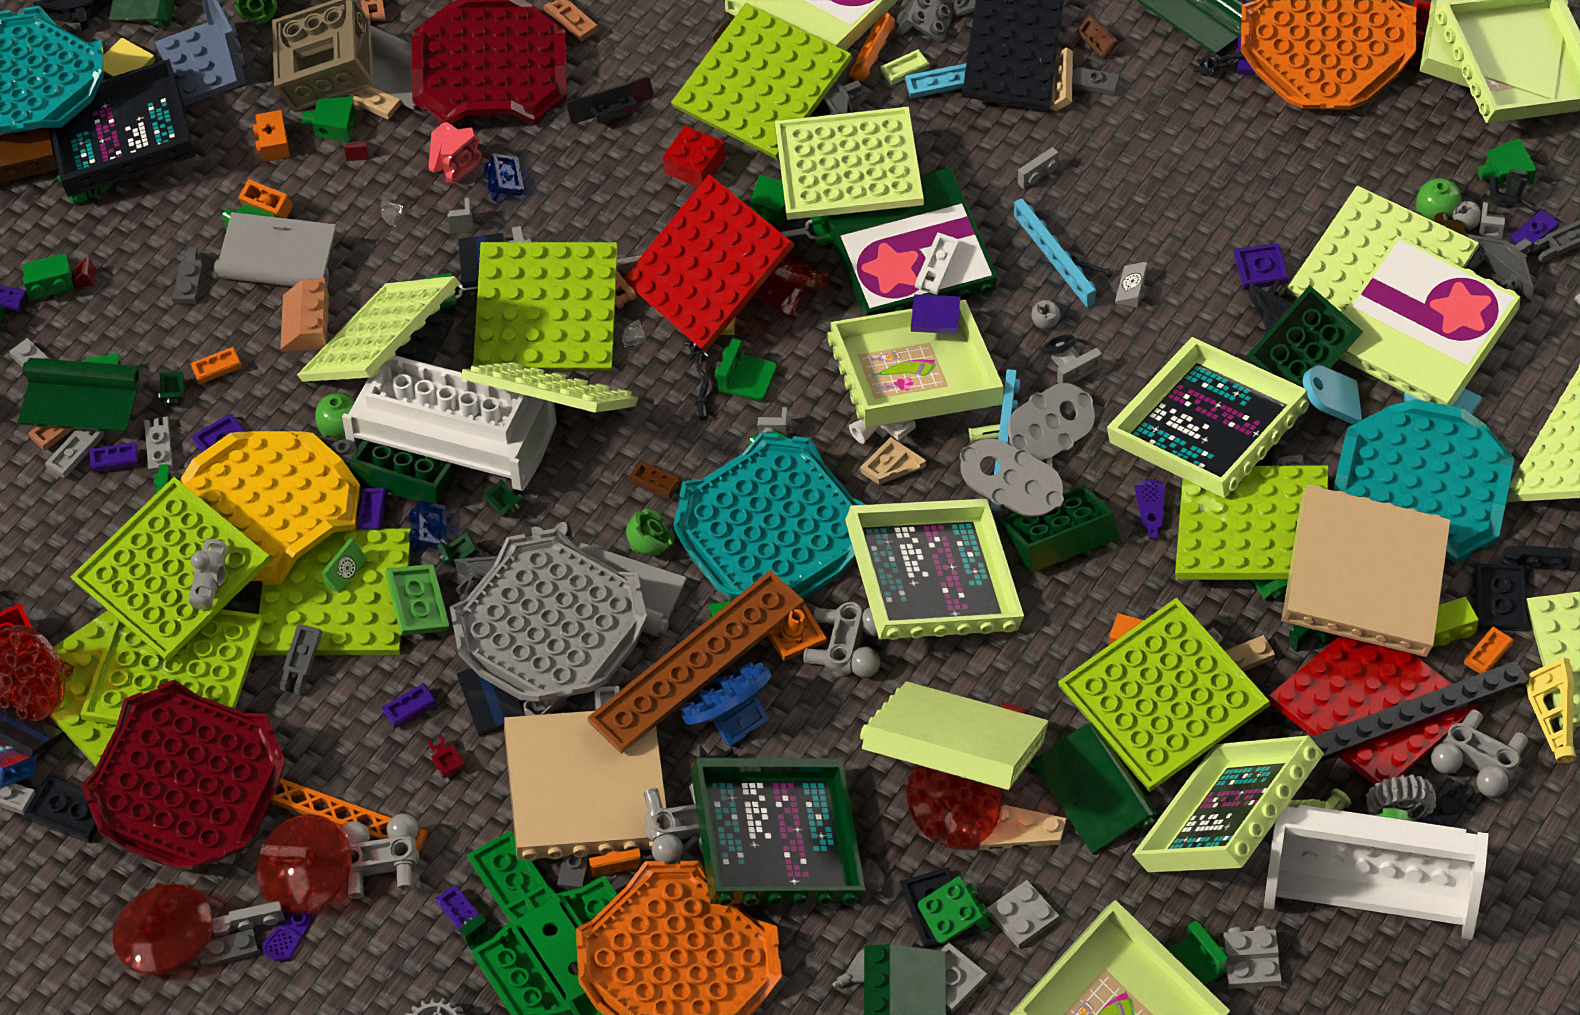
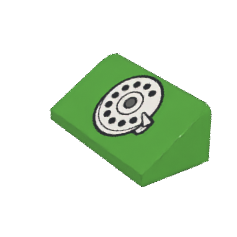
(343, 566)

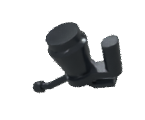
(1515, 184)

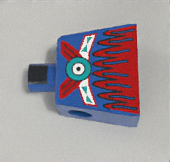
(14, 765)

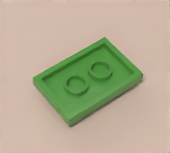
(417, 599)

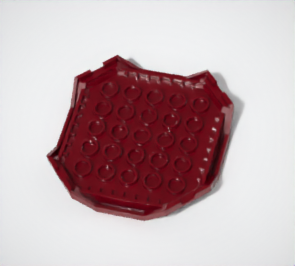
(488, 61)
(184, 778)

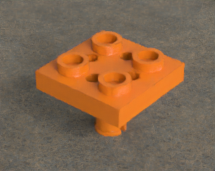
(793, 631)

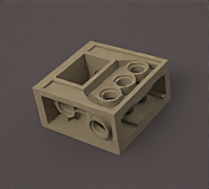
(322, 59)

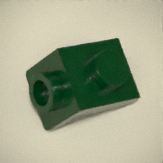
(172, 387)
(502, 499)
(460, 548)
(1300, 635)
(475, 932)

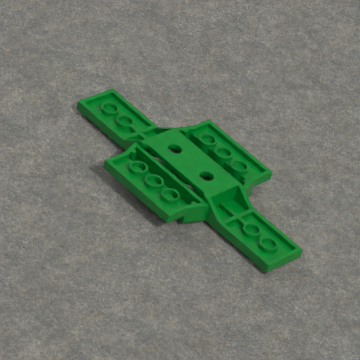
(529, 908)

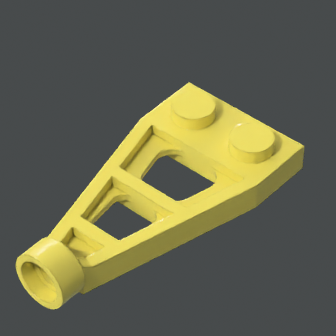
(1543, 682)

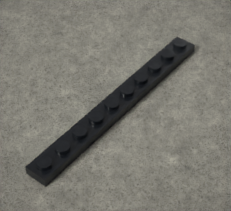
(1420, 710)

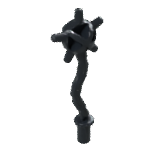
(1211, 65)
(701, 403)

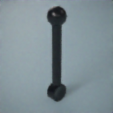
(1108, 272)

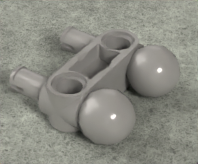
(846, 641)
(1490, 757)
(677, 823)
(382, 854)

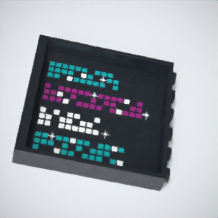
(125, 131)

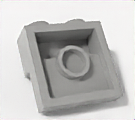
(1252, 957)

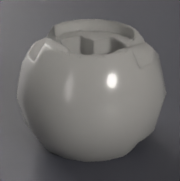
(1468, 213)
(1052, 314)

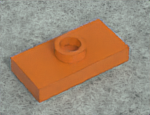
(216, 365)
(1488, 651)
(615, 862)

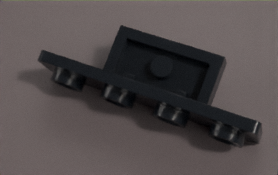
(611, 102)

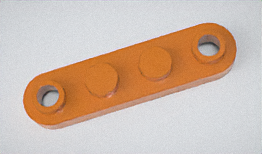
(869, 53)

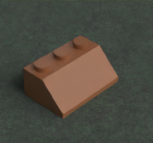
(305, 316)

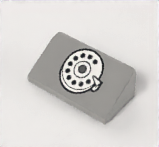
(1131, 284)

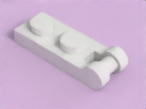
(937, 262)

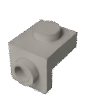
(775, 424)

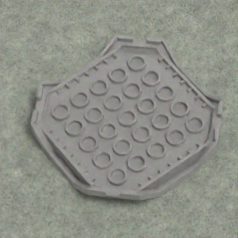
(549, 619)

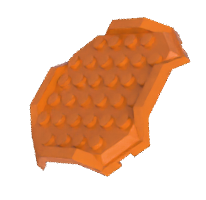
(1328, 49)
(673, 951)

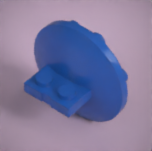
(733, 705)

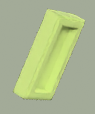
(906, 65)

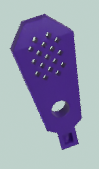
(1146, 490)
(291, 930)

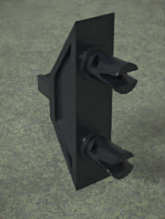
(73, 10)
(1269, 304)

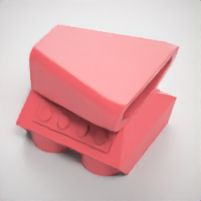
(453, 152)

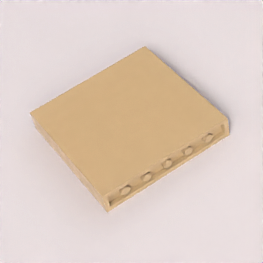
(1366, 570)
(576, 788)

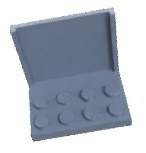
(205, 56)

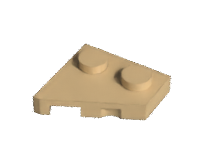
(891, 462)

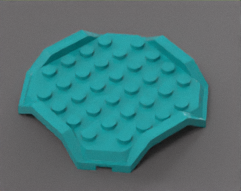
(44, 72)
(1434, 463)
(766, 513)

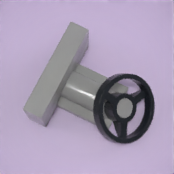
(1070, 363)

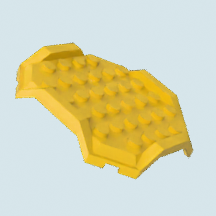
(277, 491)

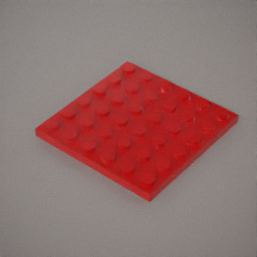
(708, 262)
(1357, 681)

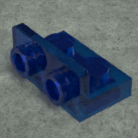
(503, 176)
(427, 525)

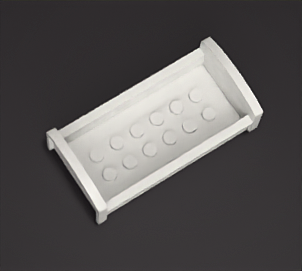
(452, 419)
(1377, 865)

